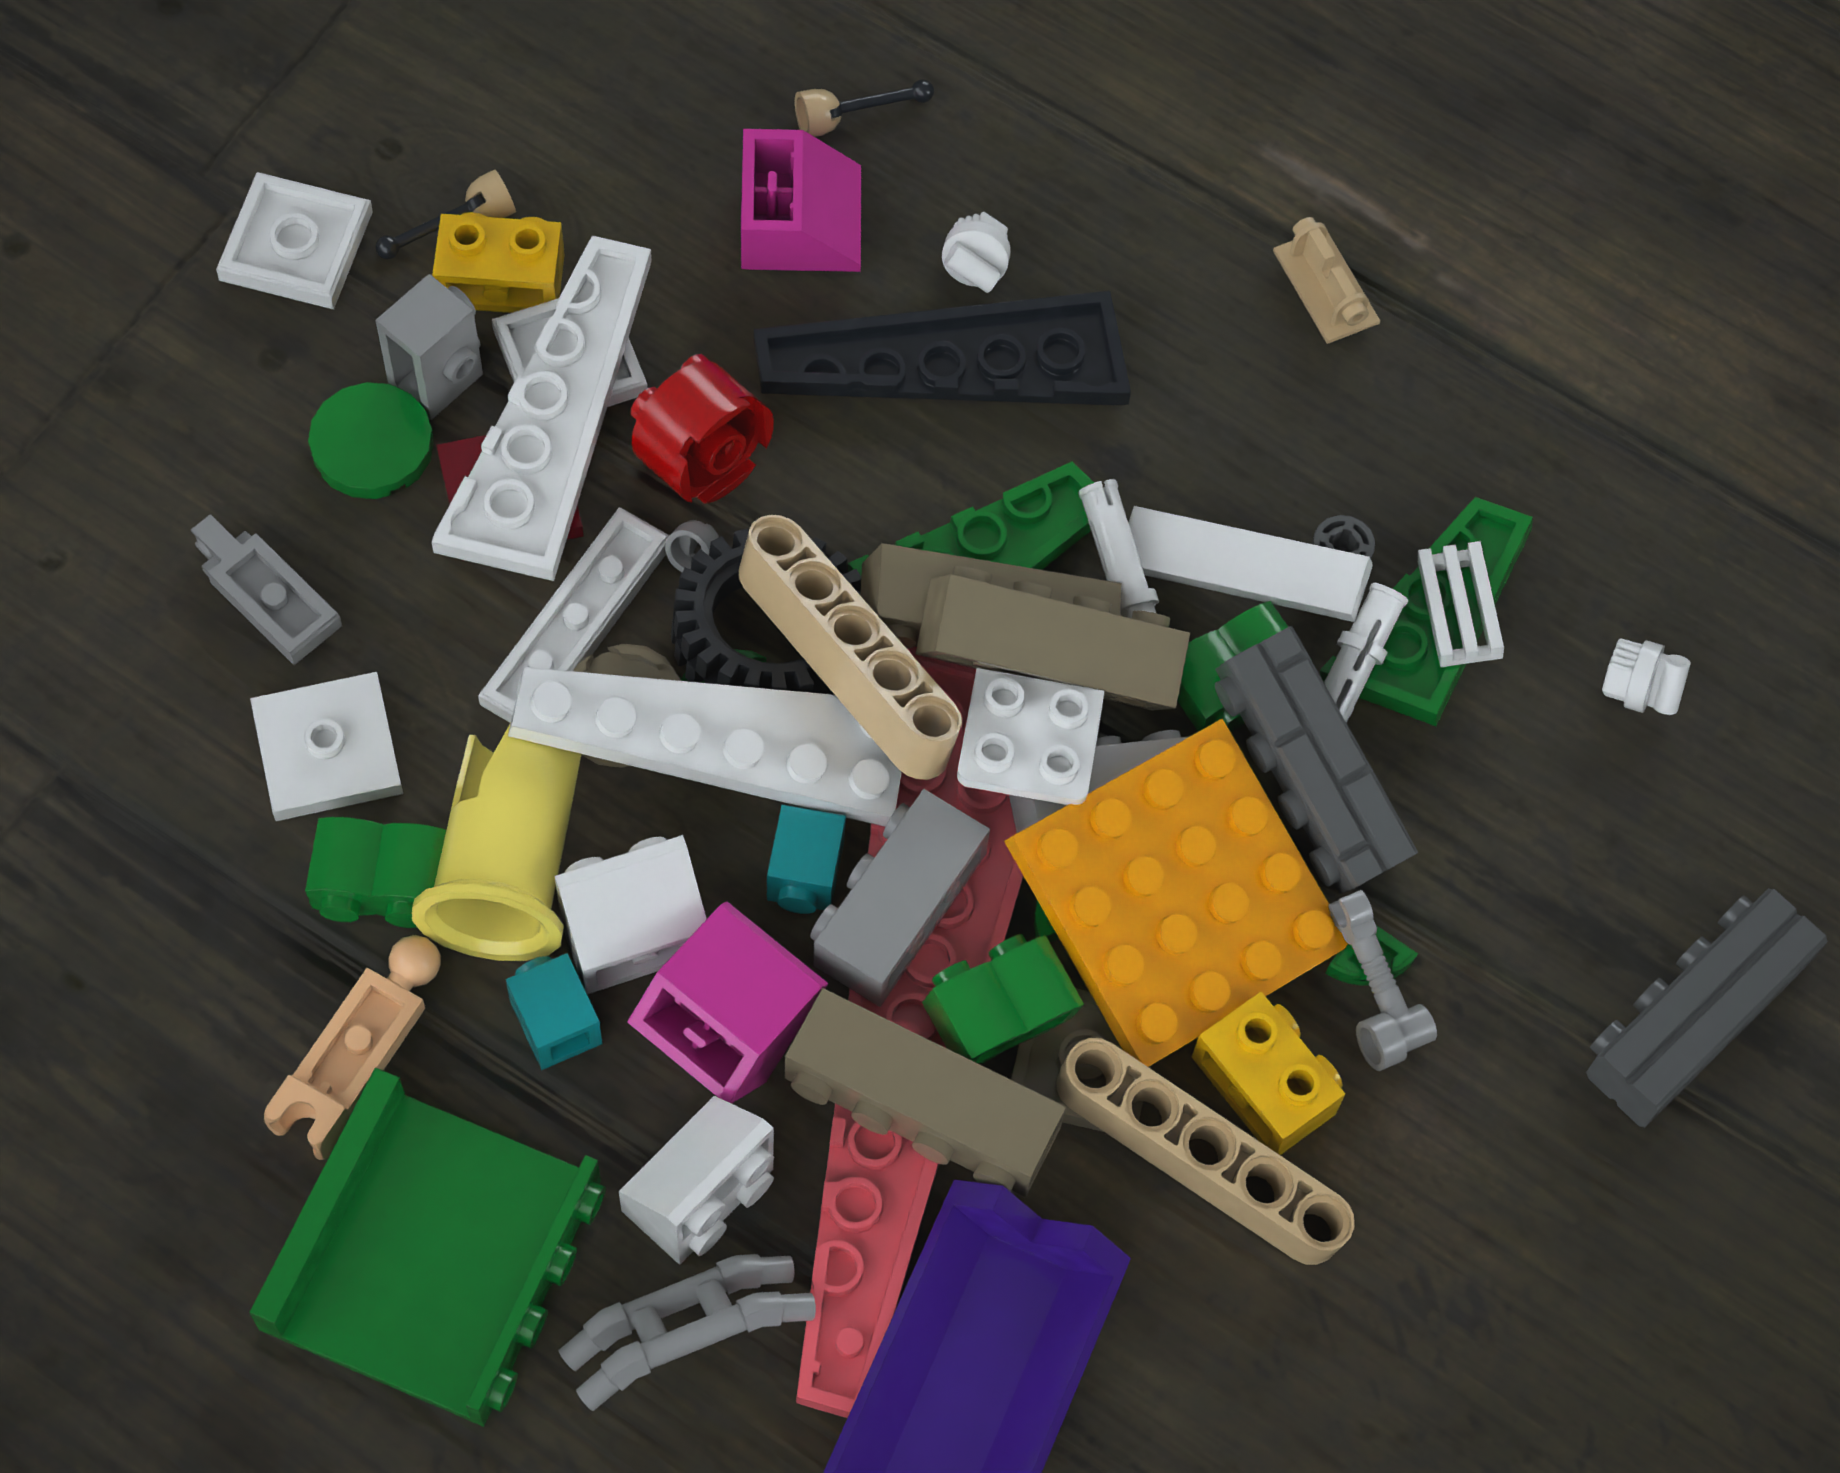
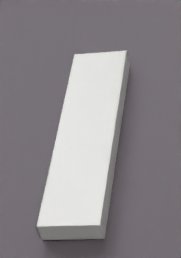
(1250, 564)
(581, 607)

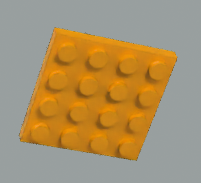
(1177, 893)

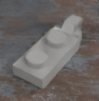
(265, 590)

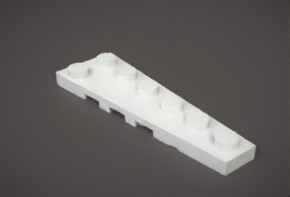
(537, 456)
(727, 736)

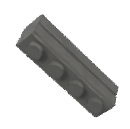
(1314, 760)
(1705, 1006)

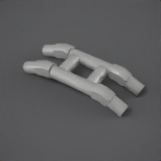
(660, 1346)

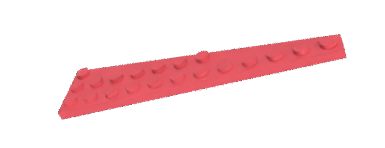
(877, 1181)

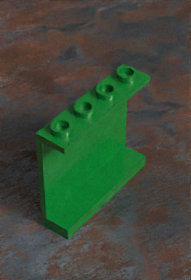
(428, 1252)

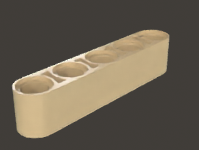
(849, 647)
(1237, 1151)

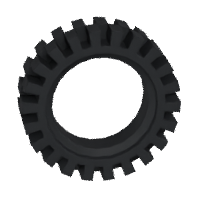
(698, 640)

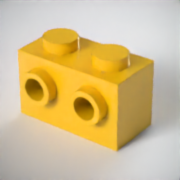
(500, 260)
(1269, 1073)

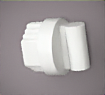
(977, 251)
(1646, 677)

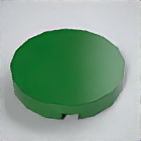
(371, 440)

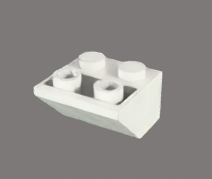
(629, 911)
(700, 1178)

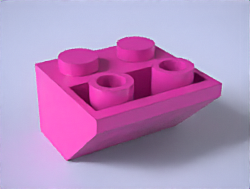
(798, 204)
(727, 1004)

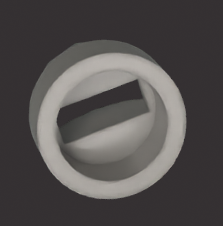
(684, 539)

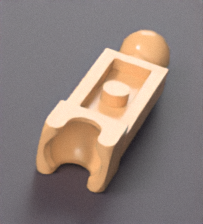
(355, 1041)

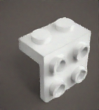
(1030, 737)

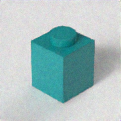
(805, 859)
(553, 1009)

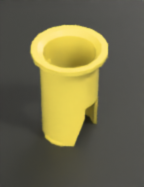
(502, 853)

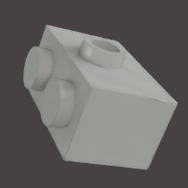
(431, 344)

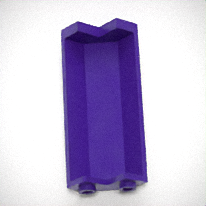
(983, 1342)

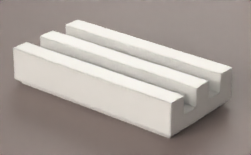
(1453, 562)

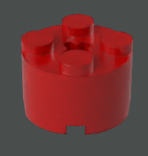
(700, 430)

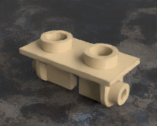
(1325, 282)

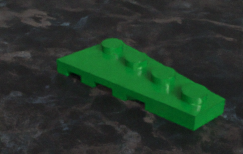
(1021, 529)
(1411, 672)

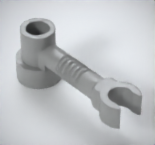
(1397, 1029)

